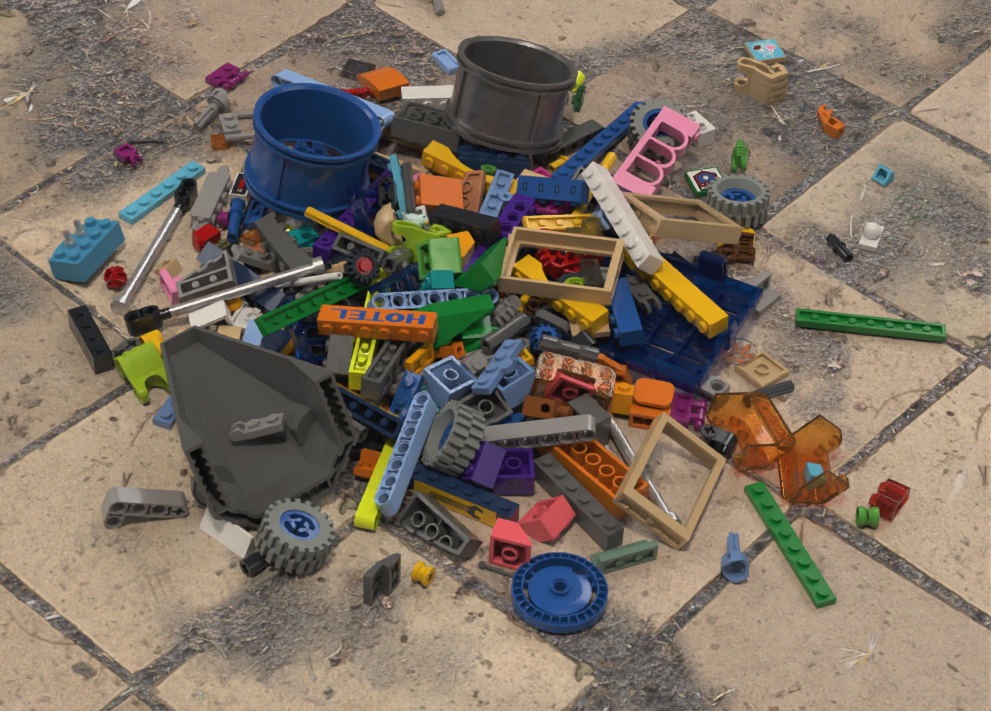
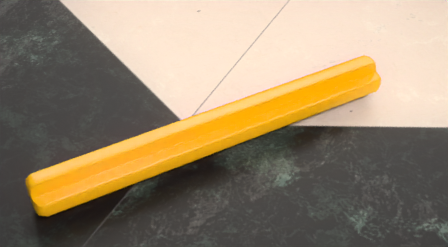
(339, 226)

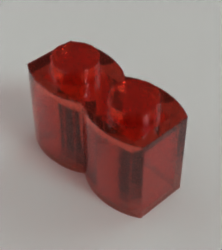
(890, 498)

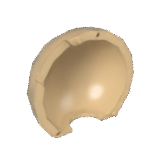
(382, 226)

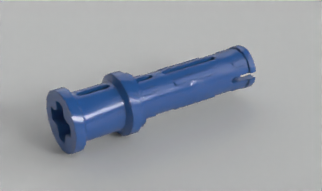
(235, 214)

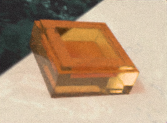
(218, 142)

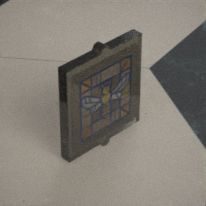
(355, 67)

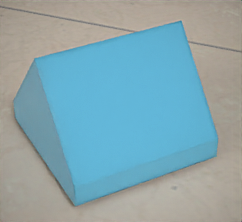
(883, 175)
(811, 471)

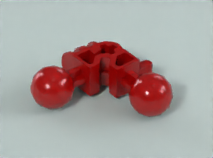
(556, 264)

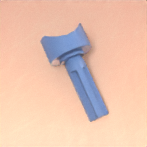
(734, 561)

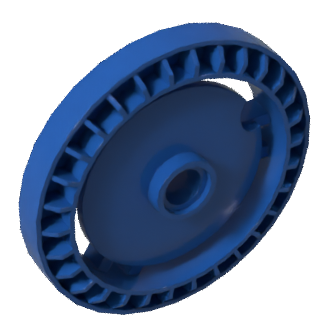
(559, 592)

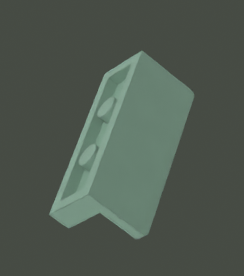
(625, 556)

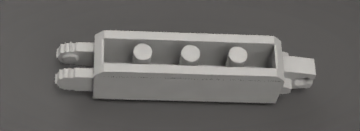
(211, 198)

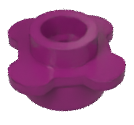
(223, 219)

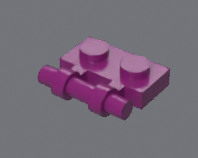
(226, 77)
(551, 208)
(682, 408)

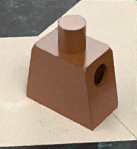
(545, 408)

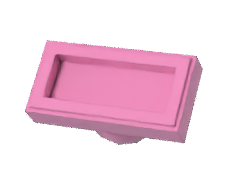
(169, 286)

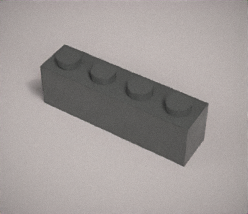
(436, 524)

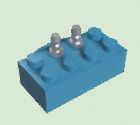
(85, 249)

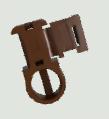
(743, 252)

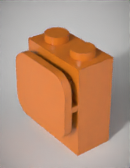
(434, 190)
(649, 401)

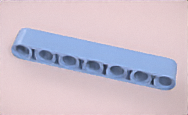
(423, 297)
(405, 454)

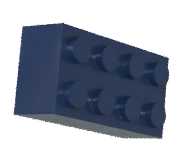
(507, 161)

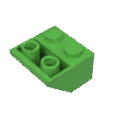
(439, 255)

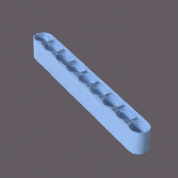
(288, 77)

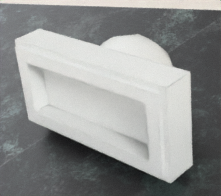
(871, 237)

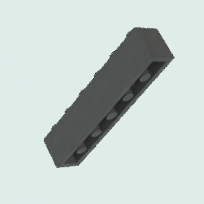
(589, 512)

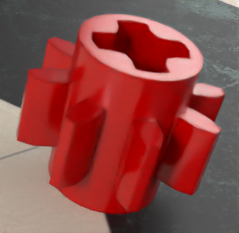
(115, 277)

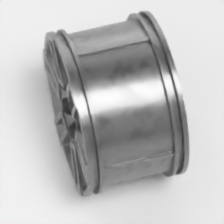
(510, 94)

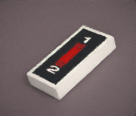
(239, 188)

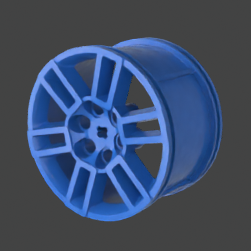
(316, 123)

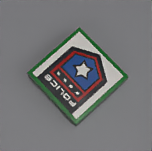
(699, 180)

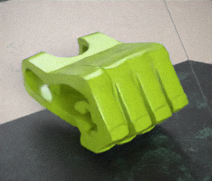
(416, 234)
(143, 369)

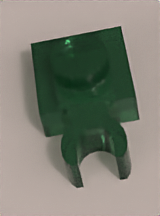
(577, 100)

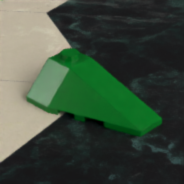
(485, 270)
(457, 315)

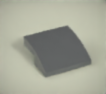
(381, 578)

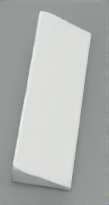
(229, 535)

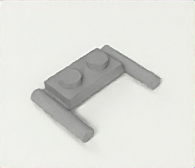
(231, 126)

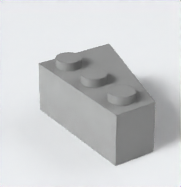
(209, 279)

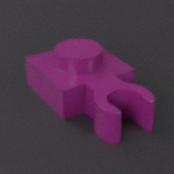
(128, 153)

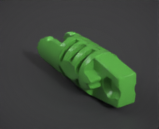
(739, 156)

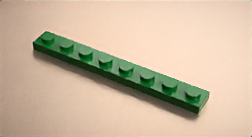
(307, 305)
(870, 325)
(790, 545)

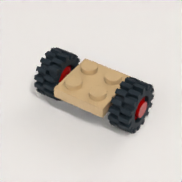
(359, 266)

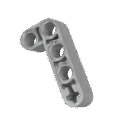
(141, 502)

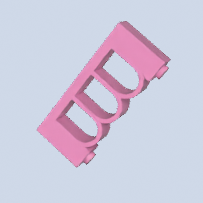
(672, 124)

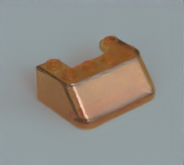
(599, 375)
(757, 426)
(812, 445)

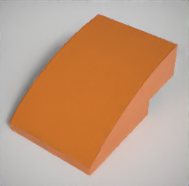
(383, 82)

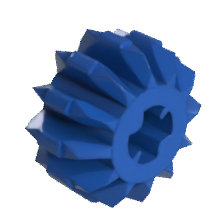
(536, 333)

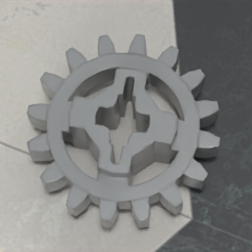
(505, 310)

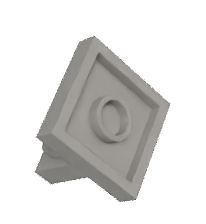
(769, 297)

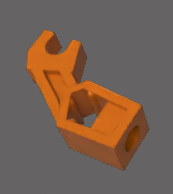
(830, 124)
(453, 348)
(622, 372)

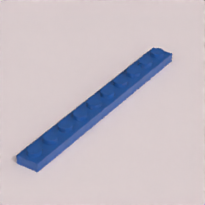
(597, 145)

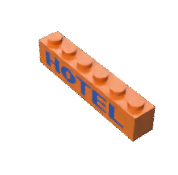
(378, 323)

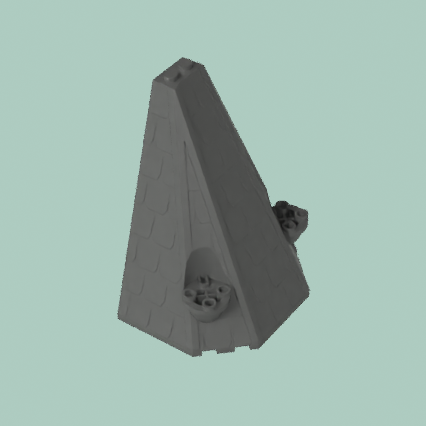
(230, 381)

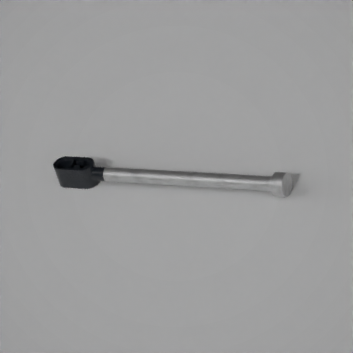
(184, 200)
(151, 318)
(629, 454)

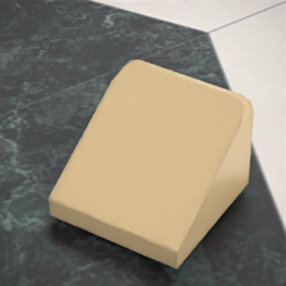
(172, 266)

